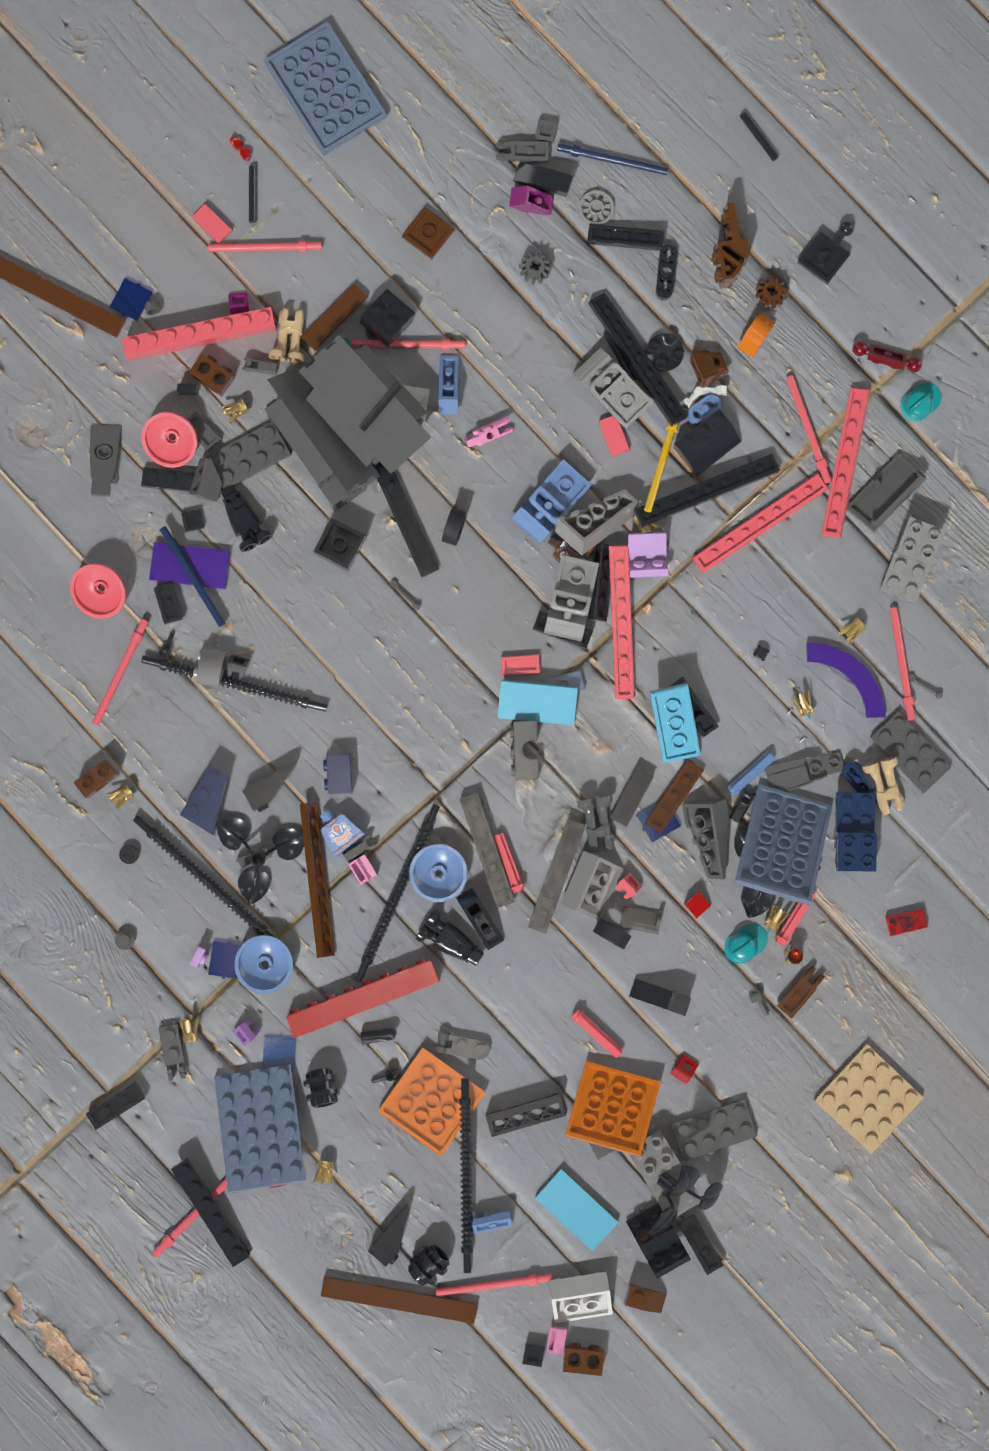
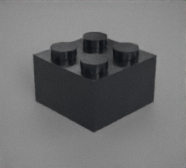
(387, 317)
(339, 544)

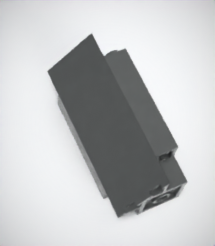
(347, 391)
(317, 445)

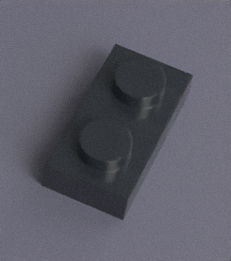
(168, 603)

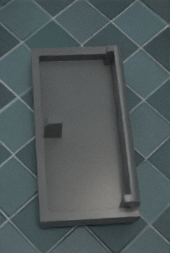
(886, 493)

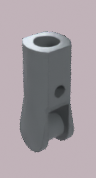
(263, 366)
(243, 863)

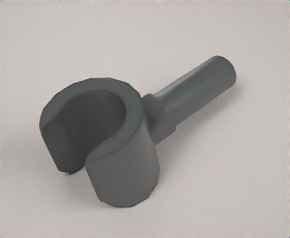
(756, 997)

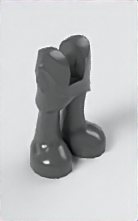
(604, 829)

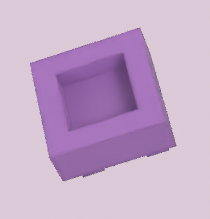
(244, 1033)

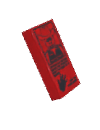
(906, 922)

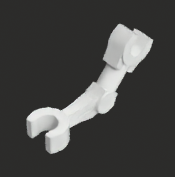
(718, 391)

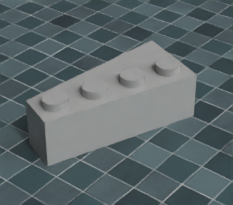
(591, 525)

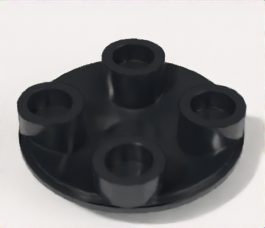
(665, 351)

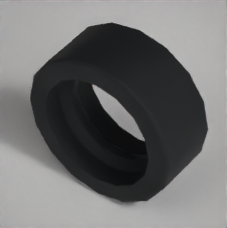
(454, 526)
(612, 933)

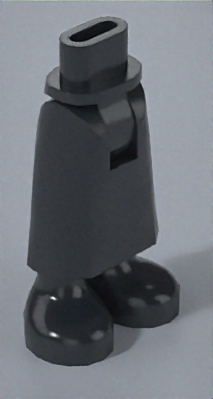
(242, 518)
(449, 940)

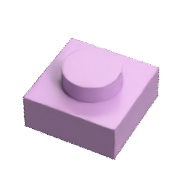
(199, 958)

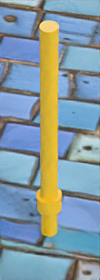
(660, 466)

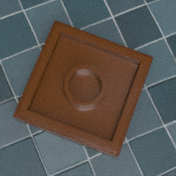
(428, 233)

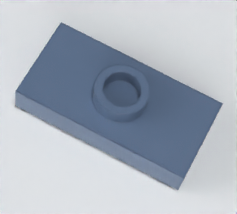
(570, 679)

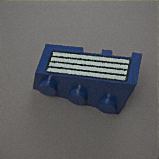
(206, 801)

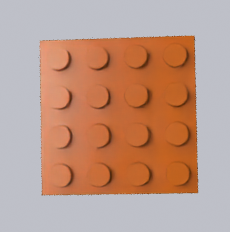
(428, 1101)
(613, 1109)

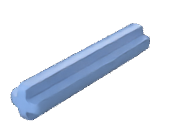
(751, 773)

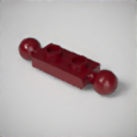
(887, 357)

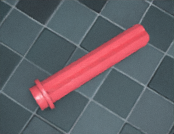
(508, 863)
(791, 923)
(597, 1033)

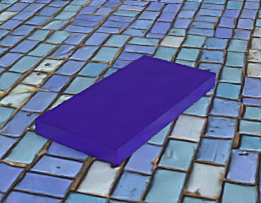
(207, 564)

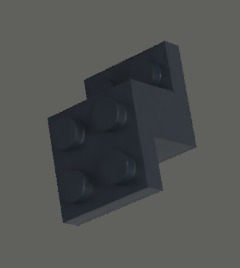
(661, 1250)

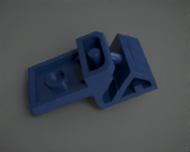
(855, 832)

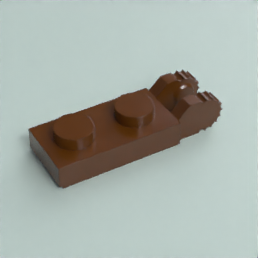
(799, 993)

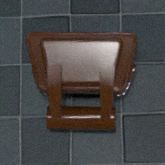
(705, 368)

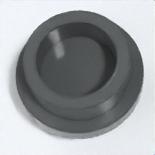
(124, 940)

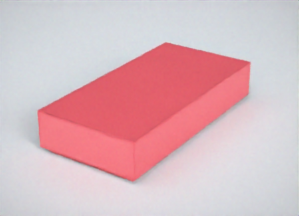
(211, 224)
(613, 436)
(520, 665)

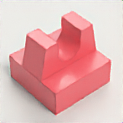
(630, 885)

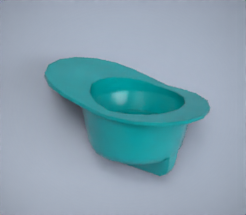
(920, 402)
(745, 943)

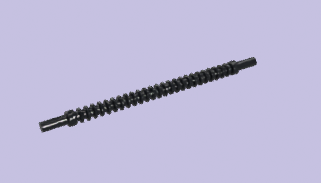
(304, 702)
(152, 832)
(367, 959)
(466, 1249)

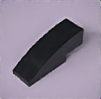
(543, 179)

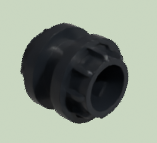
(321, 1087)
(432, 1262)

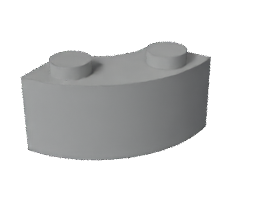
(210, 667)

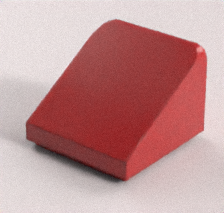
(697, 905)
(684, 1069)

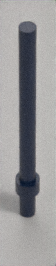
(576, 151)
(172, 544)

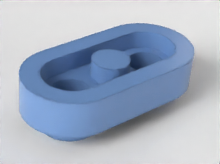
(702, 410)

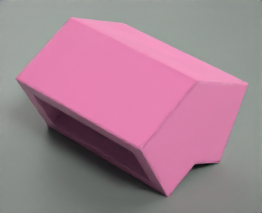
(362, 869)
(556, 1340)

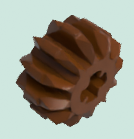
(778, 294)

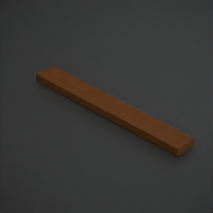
(60, 298)
(317, 880)
(399, 1299)

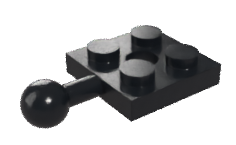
(824, 245)

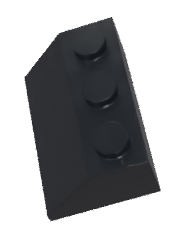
(707, 442)

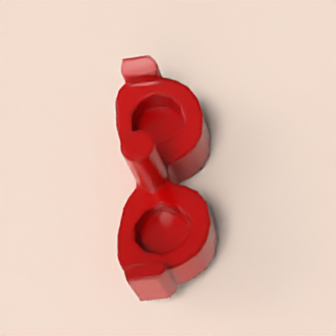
(238, 145)

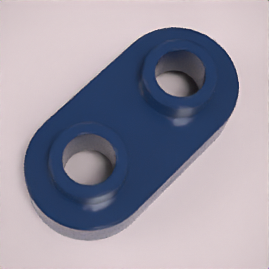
(858, 778)

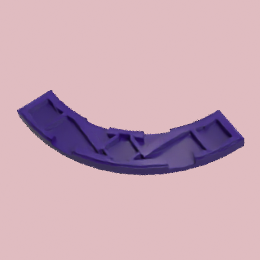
(854, 671)

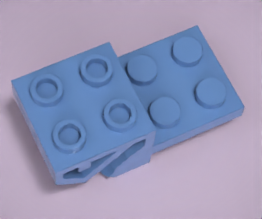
(550, 501)

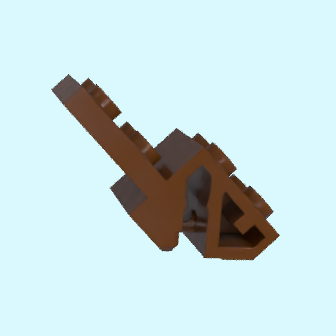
(732, 252)

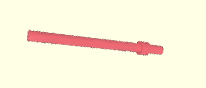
(301, 245)
(445, 344)
(821, 463)
(136, 638)
(908, 700)
(169, 1239)
(531, 1279)

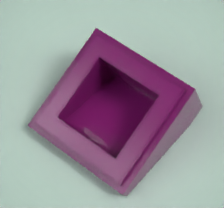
(238, 303)

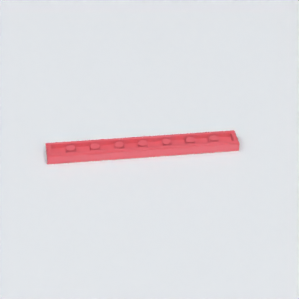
(845, 462)
(760, 523)
(621, 622)

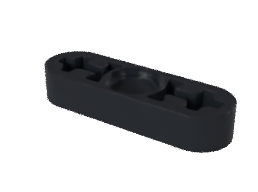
(659, 285)

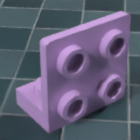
(647, 554)

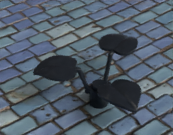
(252, 883)
(753, 901)
(687, 1179)

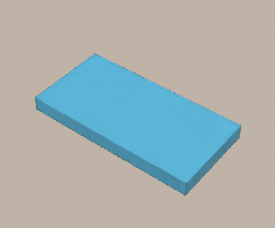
(537, 702)
(675, 723)
(576, 1209)

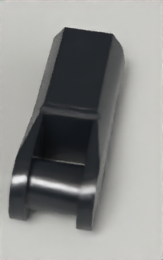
(740, 808)
(377, 1036)

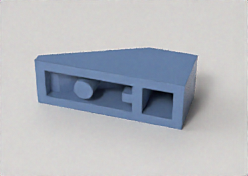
(448, 384)

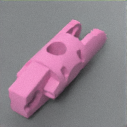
(480, 436)

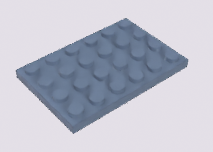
(325, 88)
(783, 844)
(259, 1128)

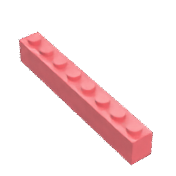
(199, 334)

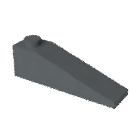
(709, 827)

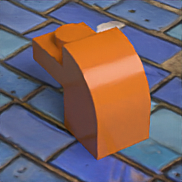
(755, 335)

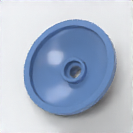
(438, 858)
(249, 964)

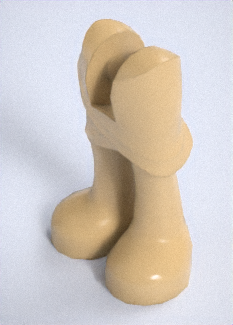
(289, 327)
(892, 790)

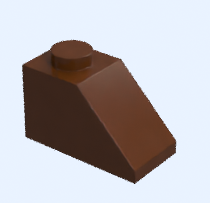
(644, 1299)

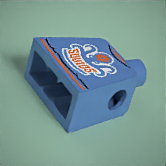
(339, 832)

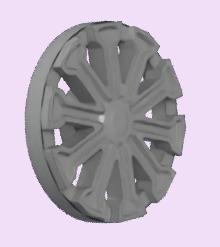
(596, 207)

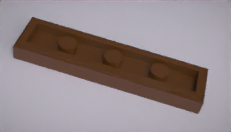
(334, 317)
(674, 796)

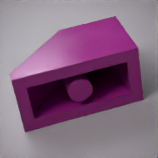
(531, 200)

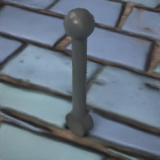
(393, 584)
(912, 679)

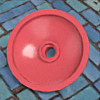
(162, 447)
(94, 599)

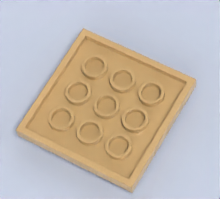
(868, 1098)

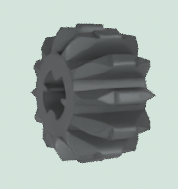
(539, 262)

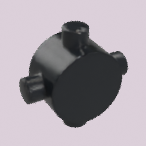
(761, 653)

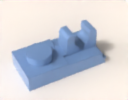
(495, 1221)

